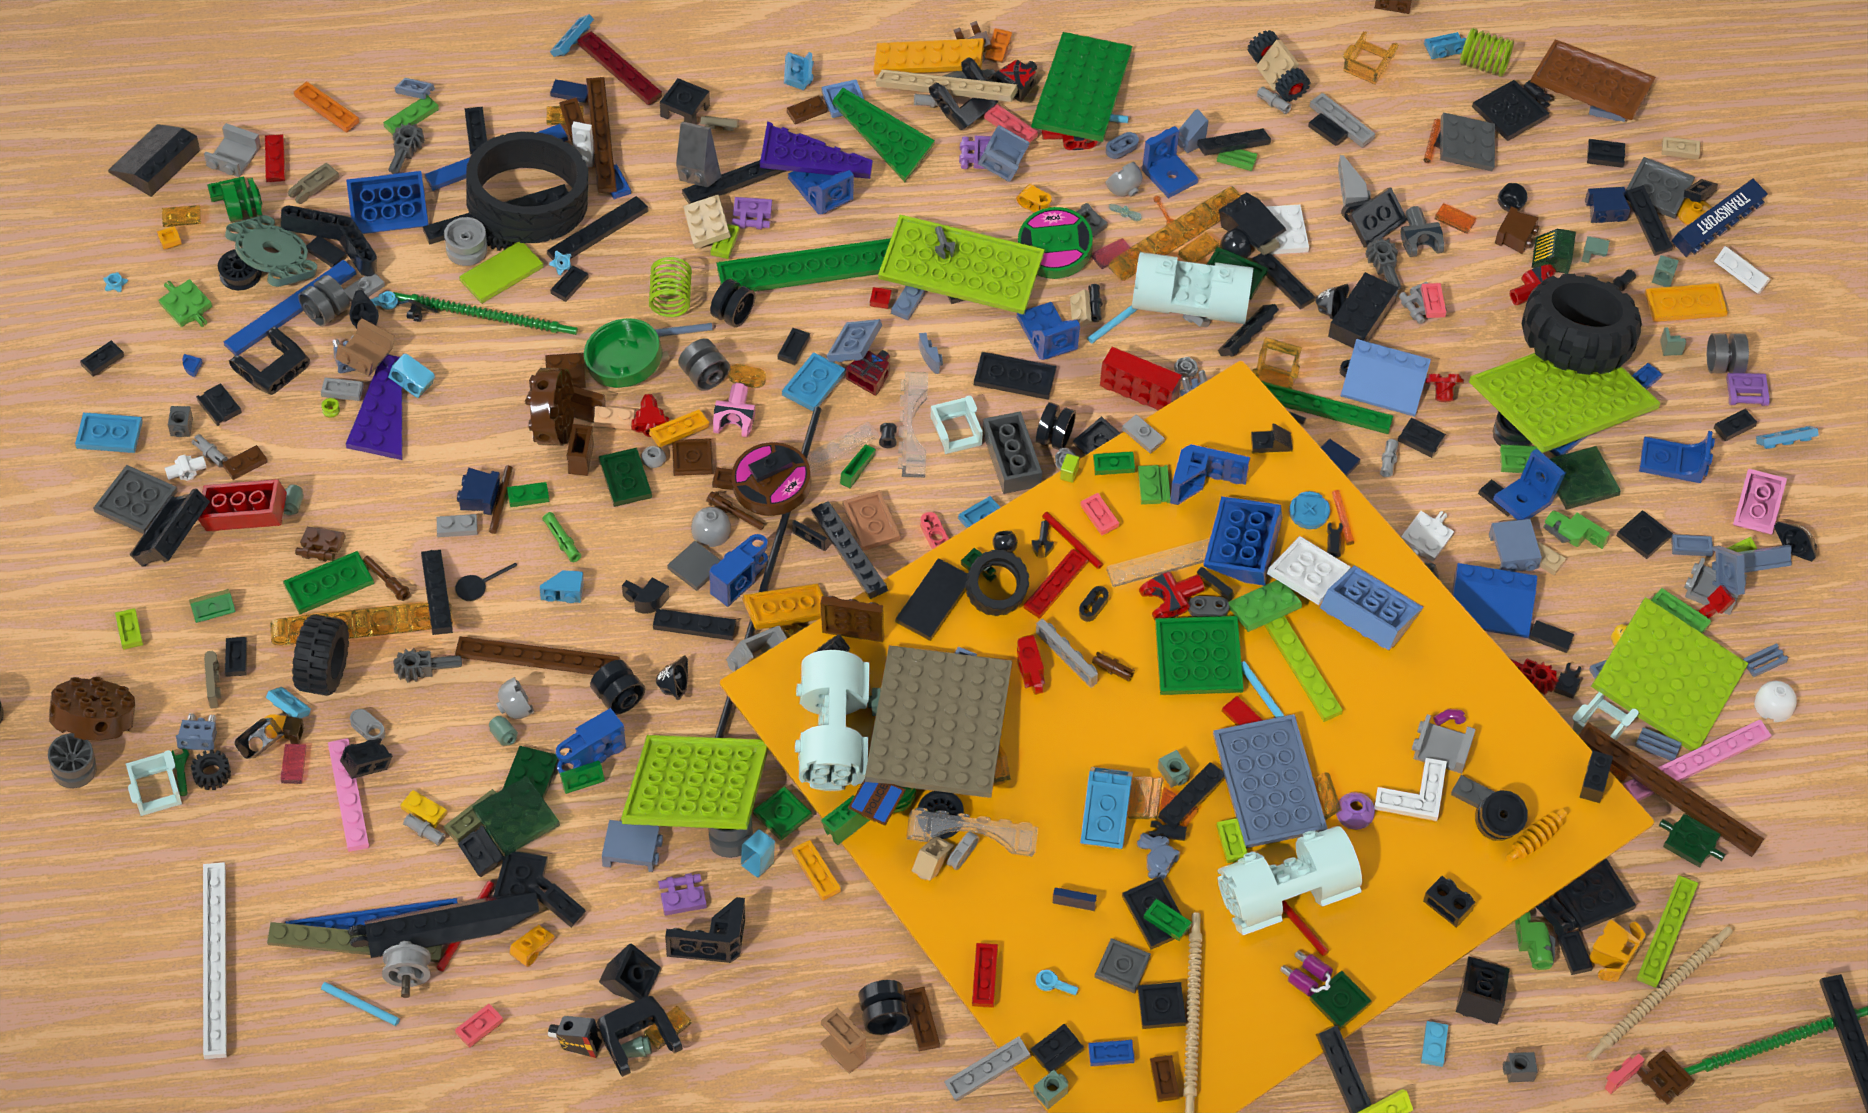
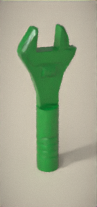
(180, 762)

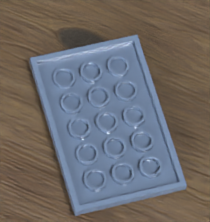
(1269, 780)

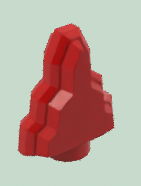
(648, 416)

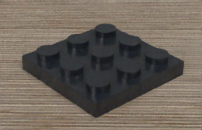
(1510, 110)
(1596, 896)

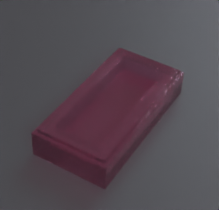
(1108, 253)
(293, 763)

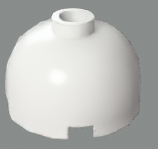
(1775, 701)

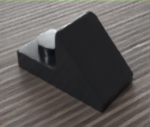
(1271, 441)

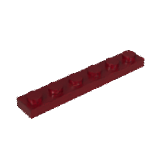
(619, 68)

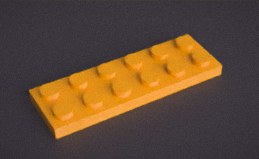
(927, 55)

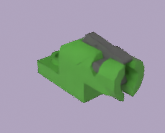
(1575, 529)
(1537, 941)

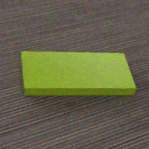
(501, 272)

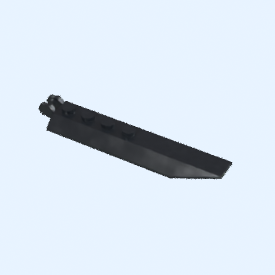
(445, 923)

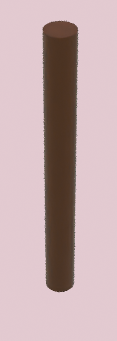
(500, 499)

